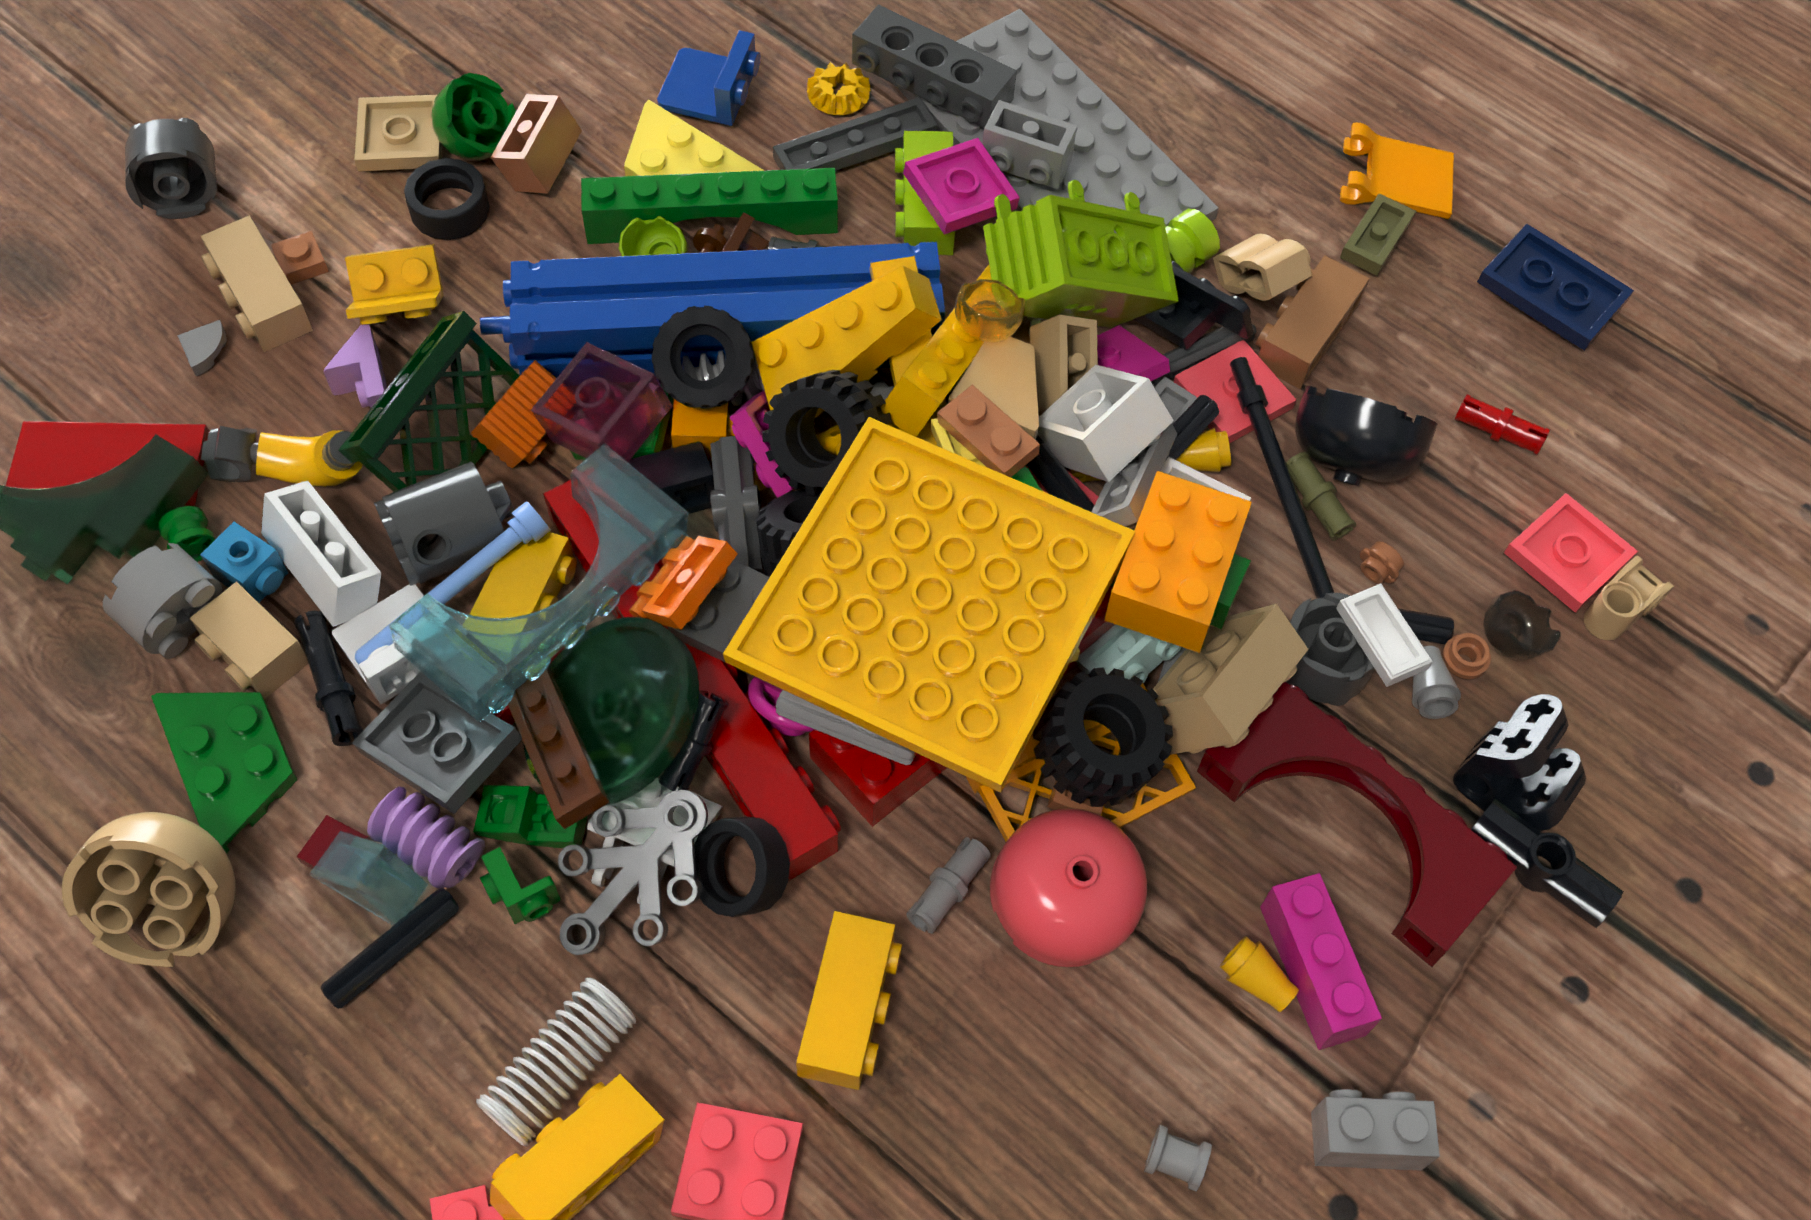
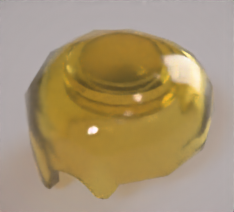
(989, 310)

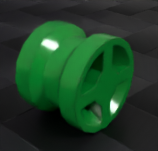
(188, 529)

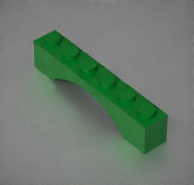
(790, 199)

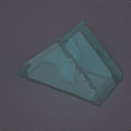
(369, 876)

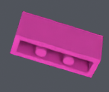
(1320, 961)

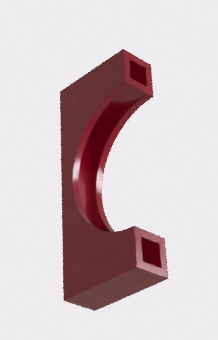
(1448, 863)

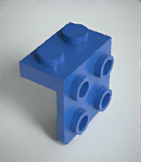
(709, 83)

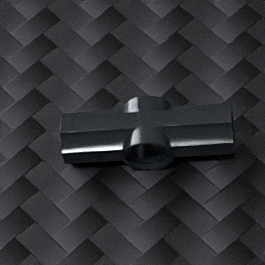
(1569, 879)

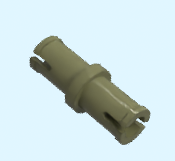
(1319, 496)

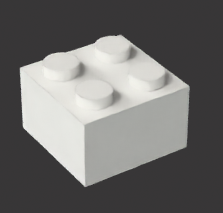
(1104, 422)

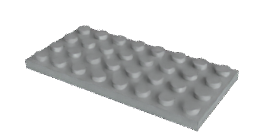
(1109, 148)

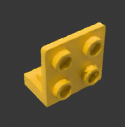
(394, 283)

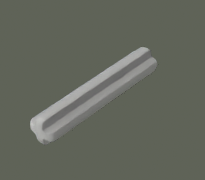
(817, 718)

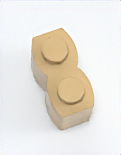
(1262, 266)

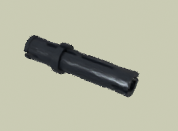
(333, 693)

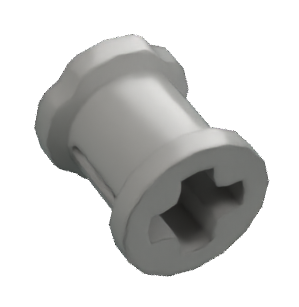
(1178, 1158)

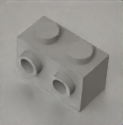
(1029, 143)
(1374, 1132)

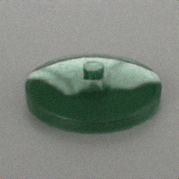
(630, 699)

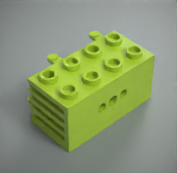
(1073, 263)

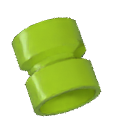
(1192, 239)

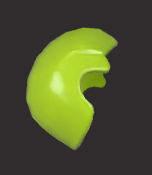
(652, 238)

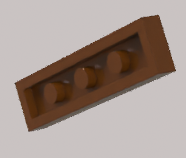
(556, 750)

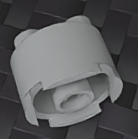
(158, 596)

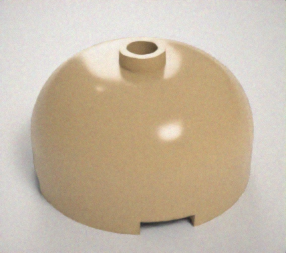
(156, 863)

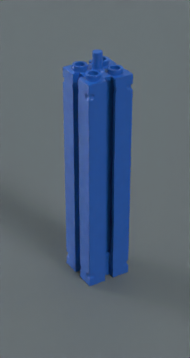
(628, 298)

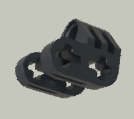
(1523, 776)

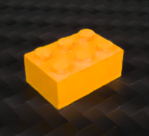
(1177, 561)

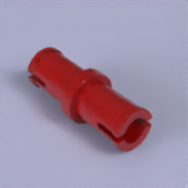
(1502, 424)

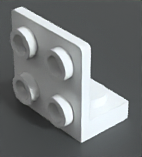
(386, 668)

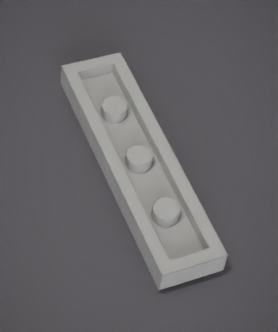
(1127, 492)

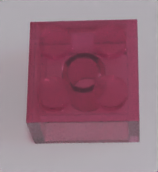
(600, 403)

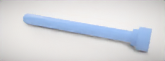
(523, 528)

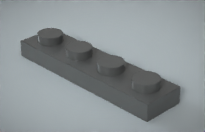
(855, 139)

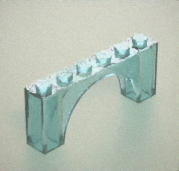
(488, 658)

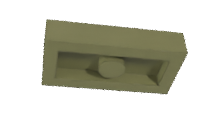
(1377, 234)

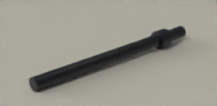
(1253, 402)

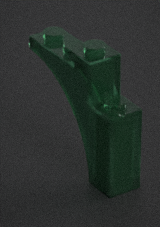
(113, 511)

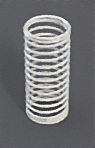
(609, 1007)

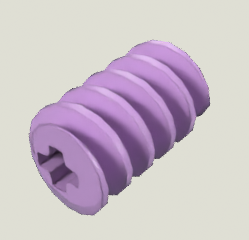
(424, 840)

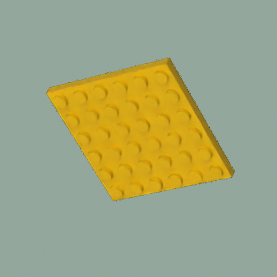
(931, 602)

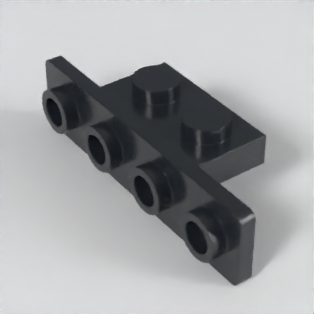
(1197, 311)

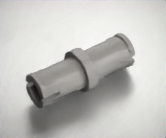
(948, 885)

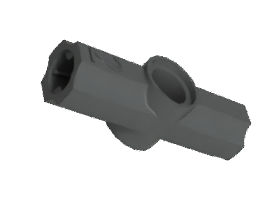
(736, 500)

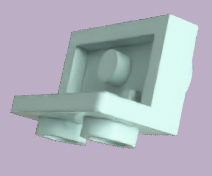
(1126, 651)

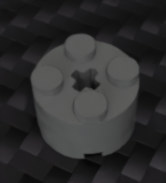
(170, 167)
(1335, 663)

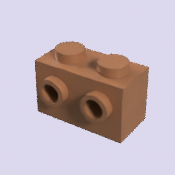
(536, 143)

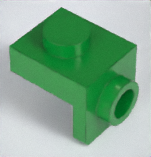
(522, 904)

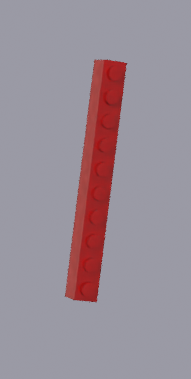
(744, 752)

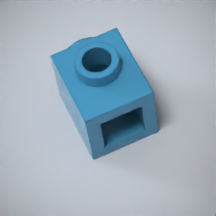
(246, 560)

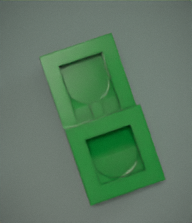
(523, 817)

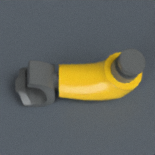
(291, 459)

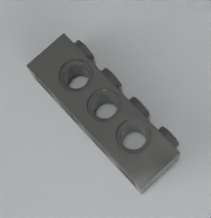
(931, 65)

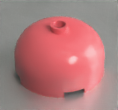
(1061, 914)

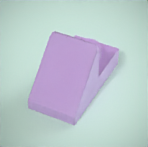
(358, 368)

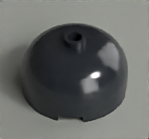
(1361, 436)

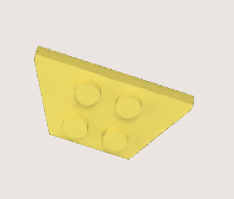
(672, 146)

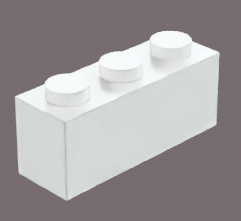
(320, 552)

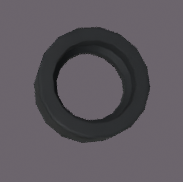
(442, 175)
(770, 860)

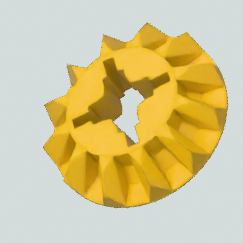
(850, 96)

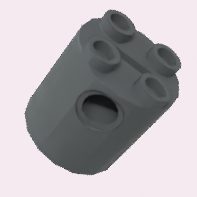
(443, 521)

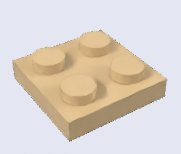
(395, 133)

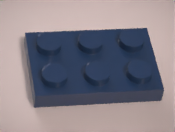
(1555, 286)

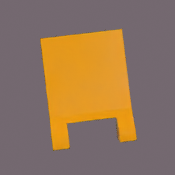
(1401, 171)

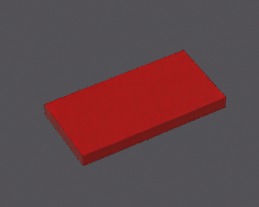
(77, 451)

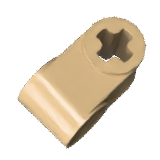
(1625, 600)

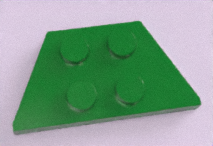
(226, 757)

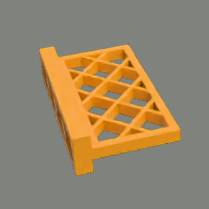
(1029, 764)

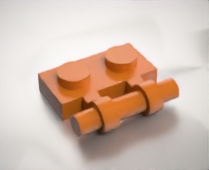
(683, 581)

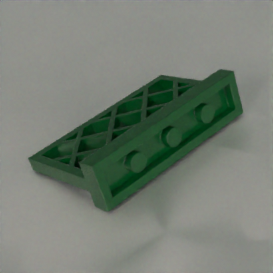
(411, 387)

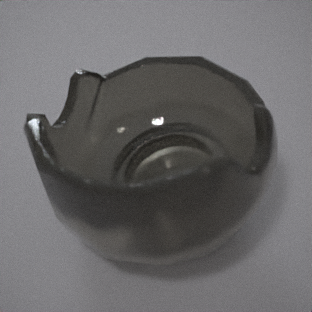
(1519, 627)

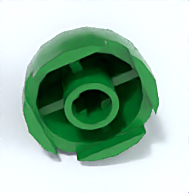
(471, 116)

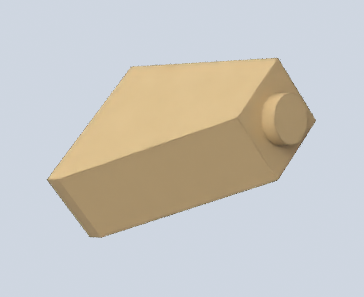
(1008, 378)

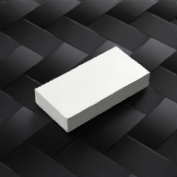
(1384, 635)

